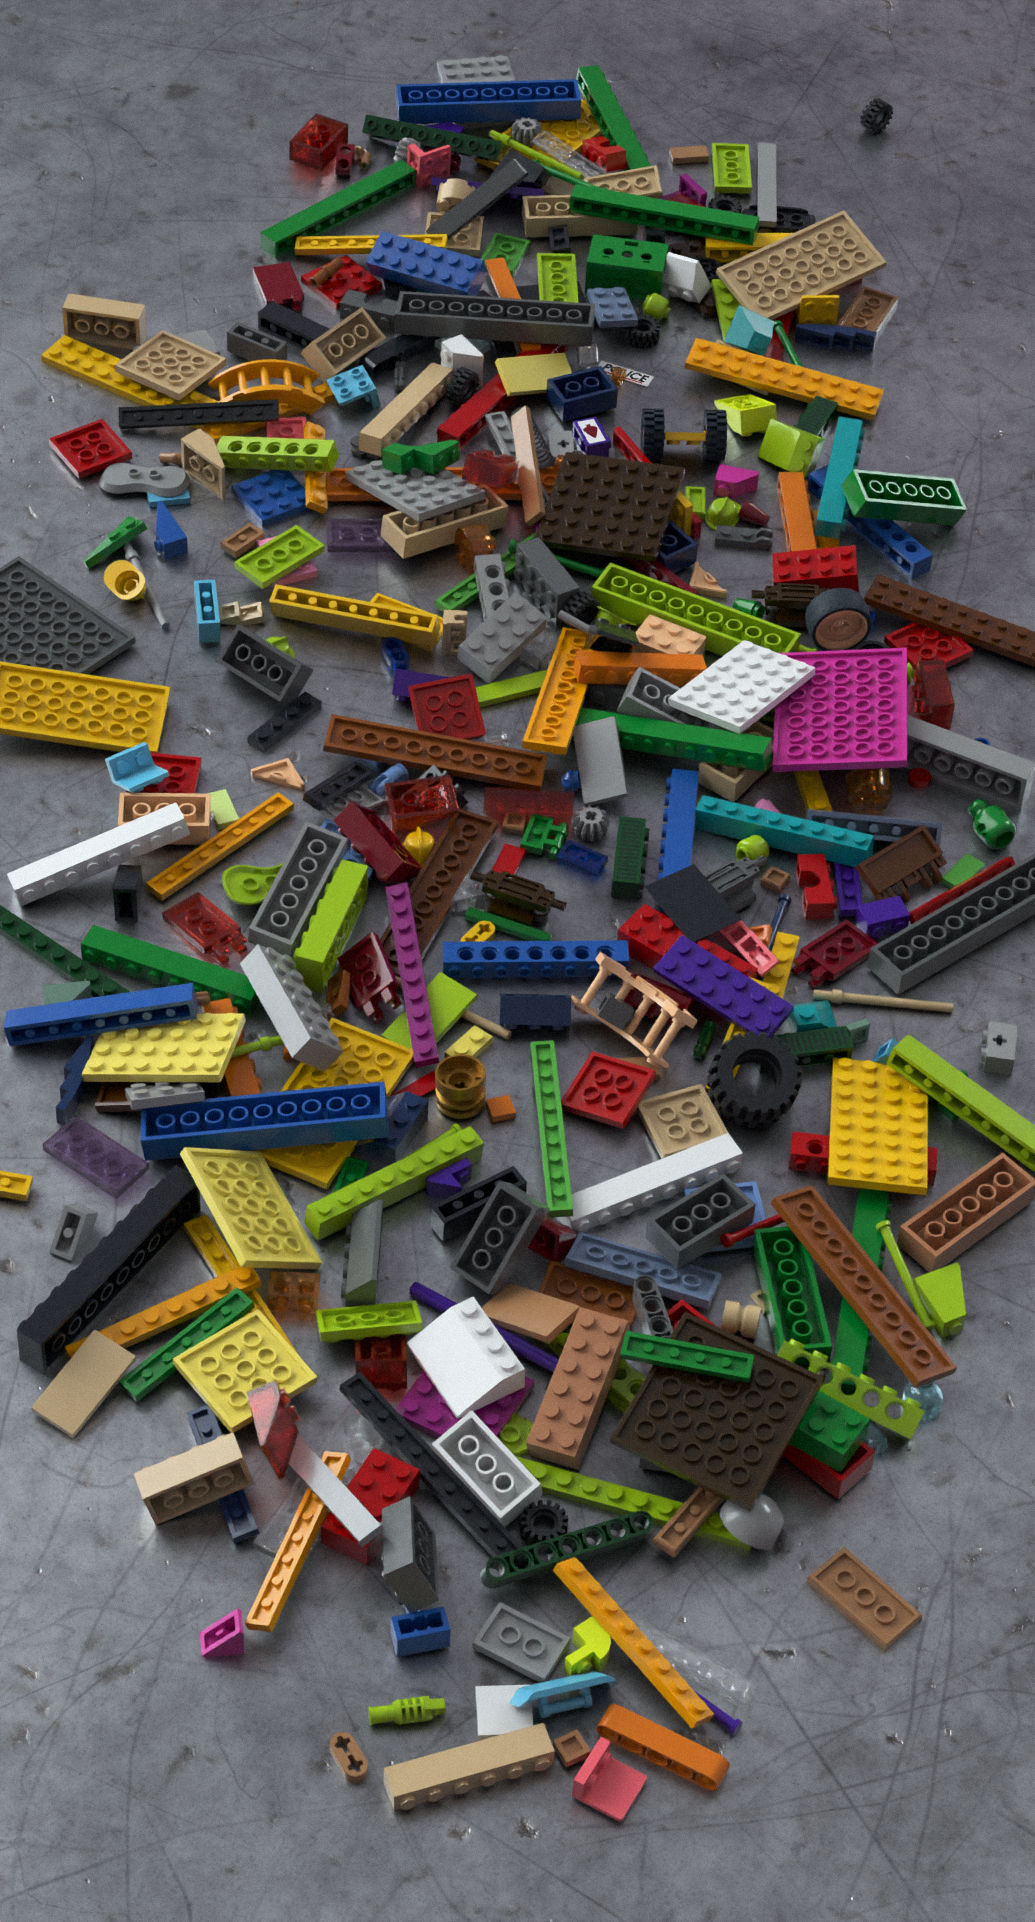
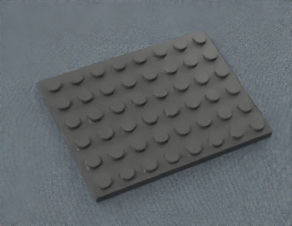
(52, 626)

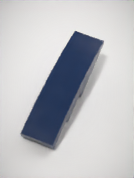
(836, 336)
(73, 1086)

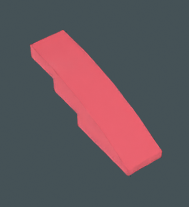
(750, 947)

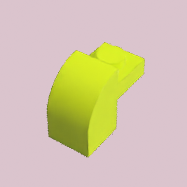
(592, 1646)

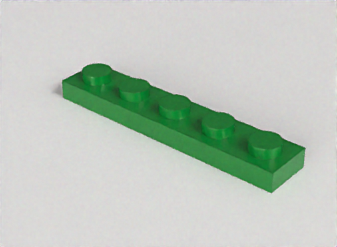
(687, 1356)

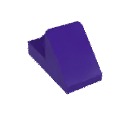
(448, 1180)

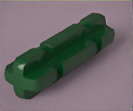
(704, 1039)

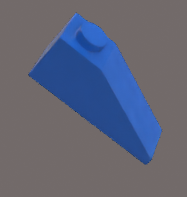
(169, 536)

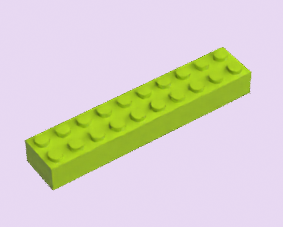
(638, 596)

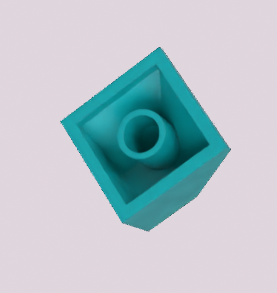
(750, 331)
(811, 1016)

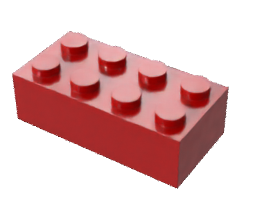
(823, 567)
(376, 1485)

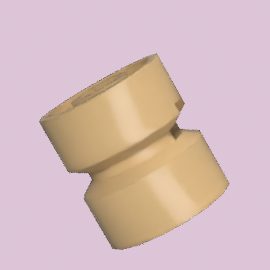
(741, 1319)

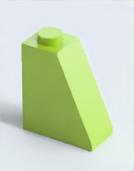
(943, 1298)

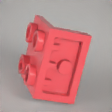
(429, 164)
(607, 1782)

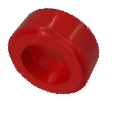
(919, 777)

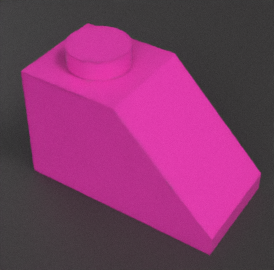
(735, 481)

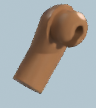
(364, 156)
(174, 458)

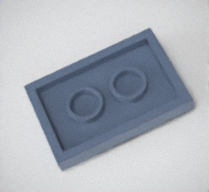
(612, 307)

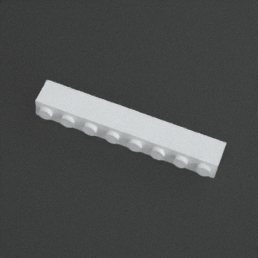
(98, 854)
(653, 1183)

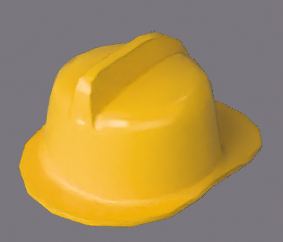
(125, 580)
(419, 845)

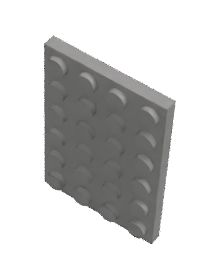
(477, 70)
(416, 491)

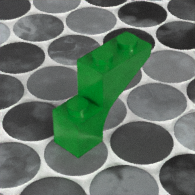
(426, 457)

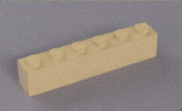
(468, 1767)

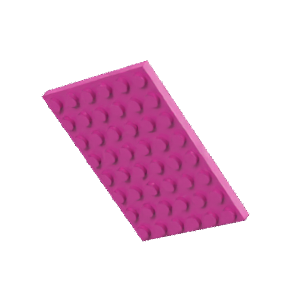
(845, 713)

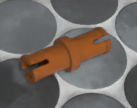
(326, 272)

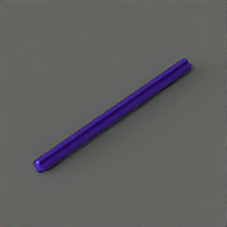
(514, 1342)

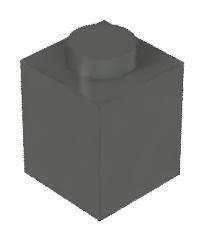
(615, 1011)

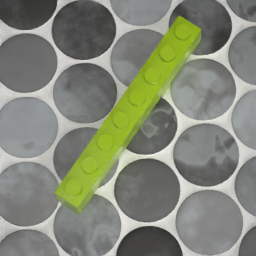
(965, 1098)
(391, 1182)

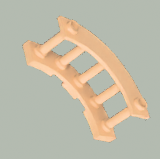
(650, 996)

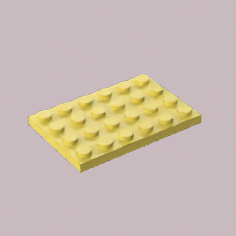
(167, 1052)
(250, 1208)

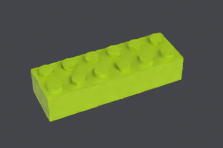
(332, 924)

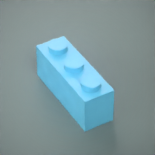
(207, 611)

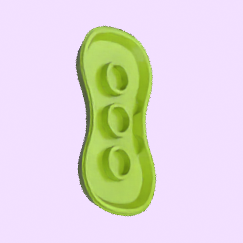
(249, 884)

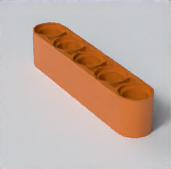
(663, 1747)

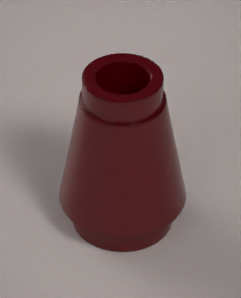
(753, 514)

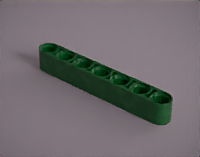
(575, 1540)

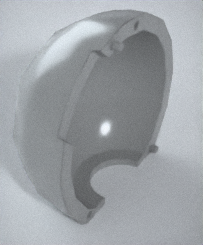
(756, 1527)

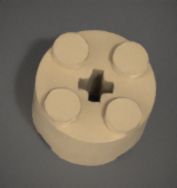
(452, 193)

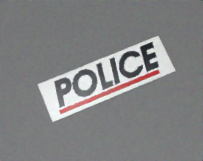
(631, 375)

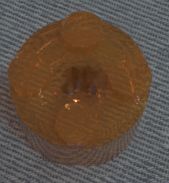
(472, 542)
(869, 788)

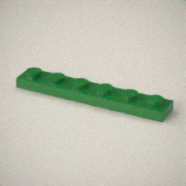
(160, 1364)

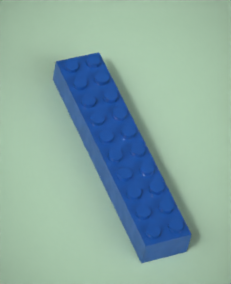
(488, 101)
(267, 1120)

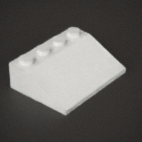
(467, 1358)

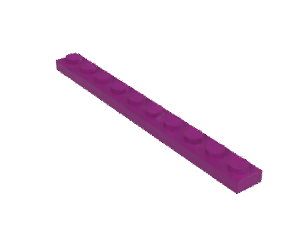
(412, 975)

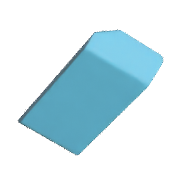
(540, 1691)

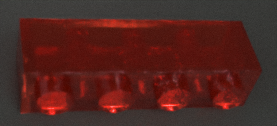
(528, 801)

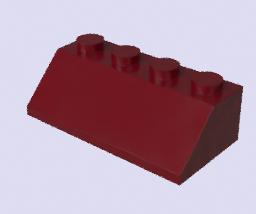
(377, 844)

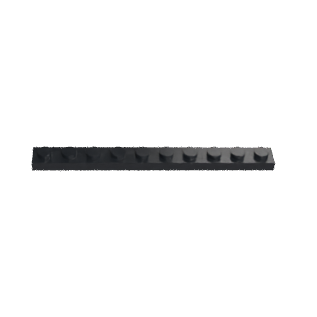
(433, 1470)

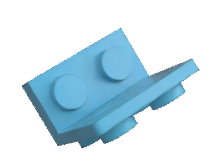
(353, 386)
(134, 769)

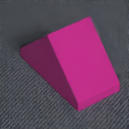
(223, 1636)

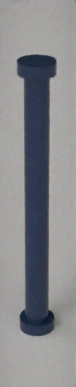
(783, 902)

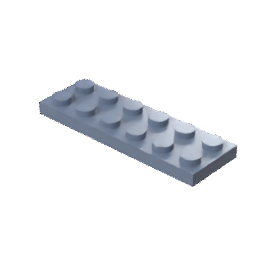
(626, 1263)

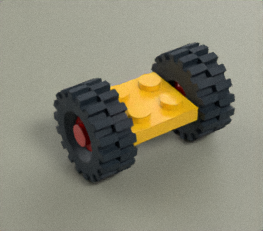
(713, 435)

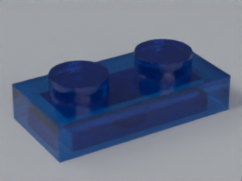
(582, 857)

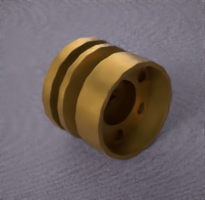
(460, 1086)

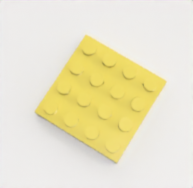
(239, 1361)

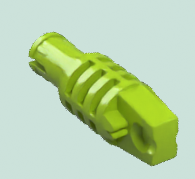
(407, 1710)

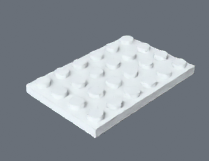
(741, 686)

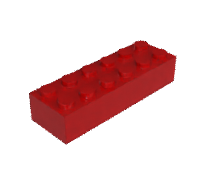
(653, 934)

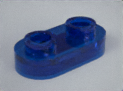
(395, 653)

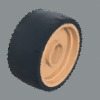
(838, 619)

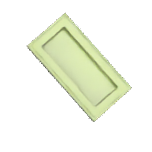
(222, 809)

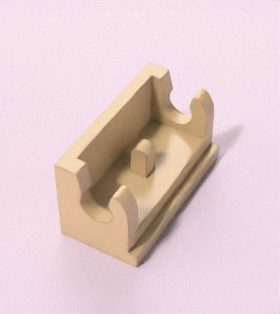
(453, 630)

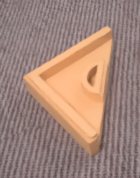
(705, 583)
(281, 773)

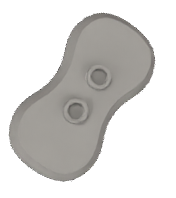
(160, 481)

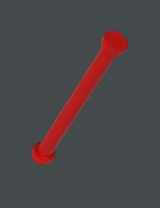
(729, 1239)

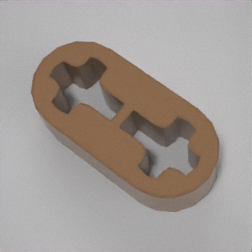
(353, 1754)

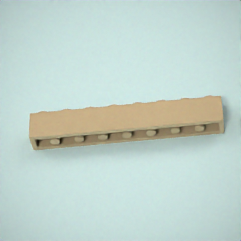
(405, 409)

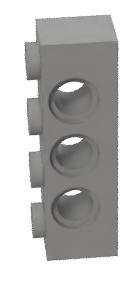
(491, 582)

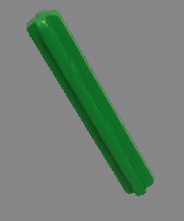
(507, 926)

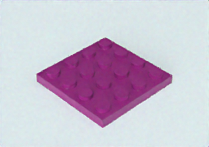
(430, 1413)

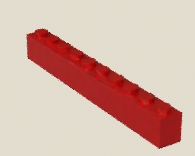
(492, 398)

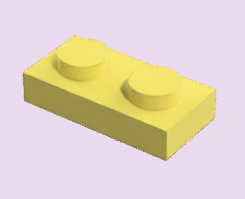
(471, 1043)

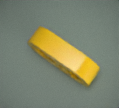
(474, 933)

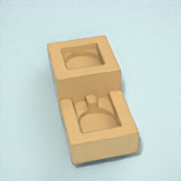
(245, 615)

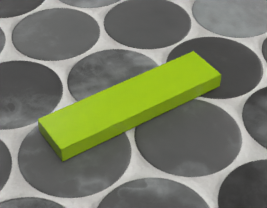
(510, 688)

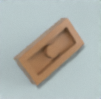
(242, 540)

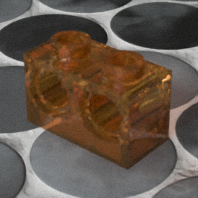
(293, 1292)

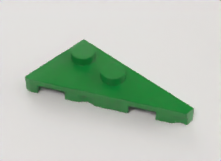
(120, 536)

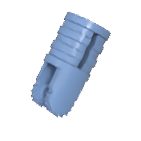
(393, 774)

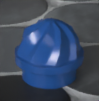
(571, 780)

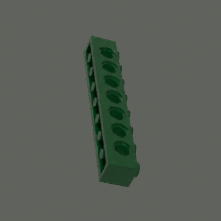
(429, 137)

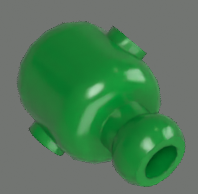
(991, 825)

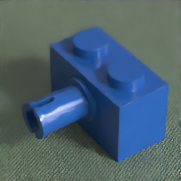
(420, 1631)

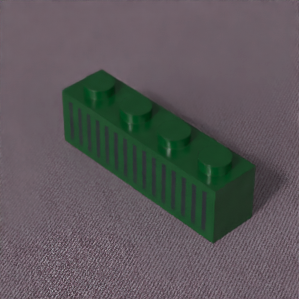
(818, 416)
(628, 857)
(817, 1046)

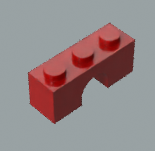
(602, 155)
(818, 897)

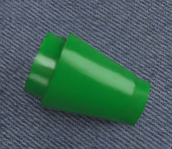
(750, 607)

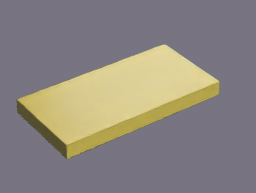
(530, 373)

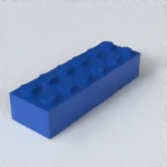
(426, 266)

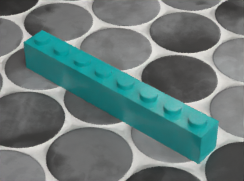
(841, 463)
(783, 831)

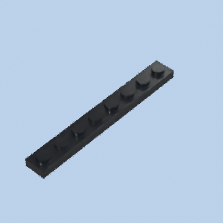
(199, 414)

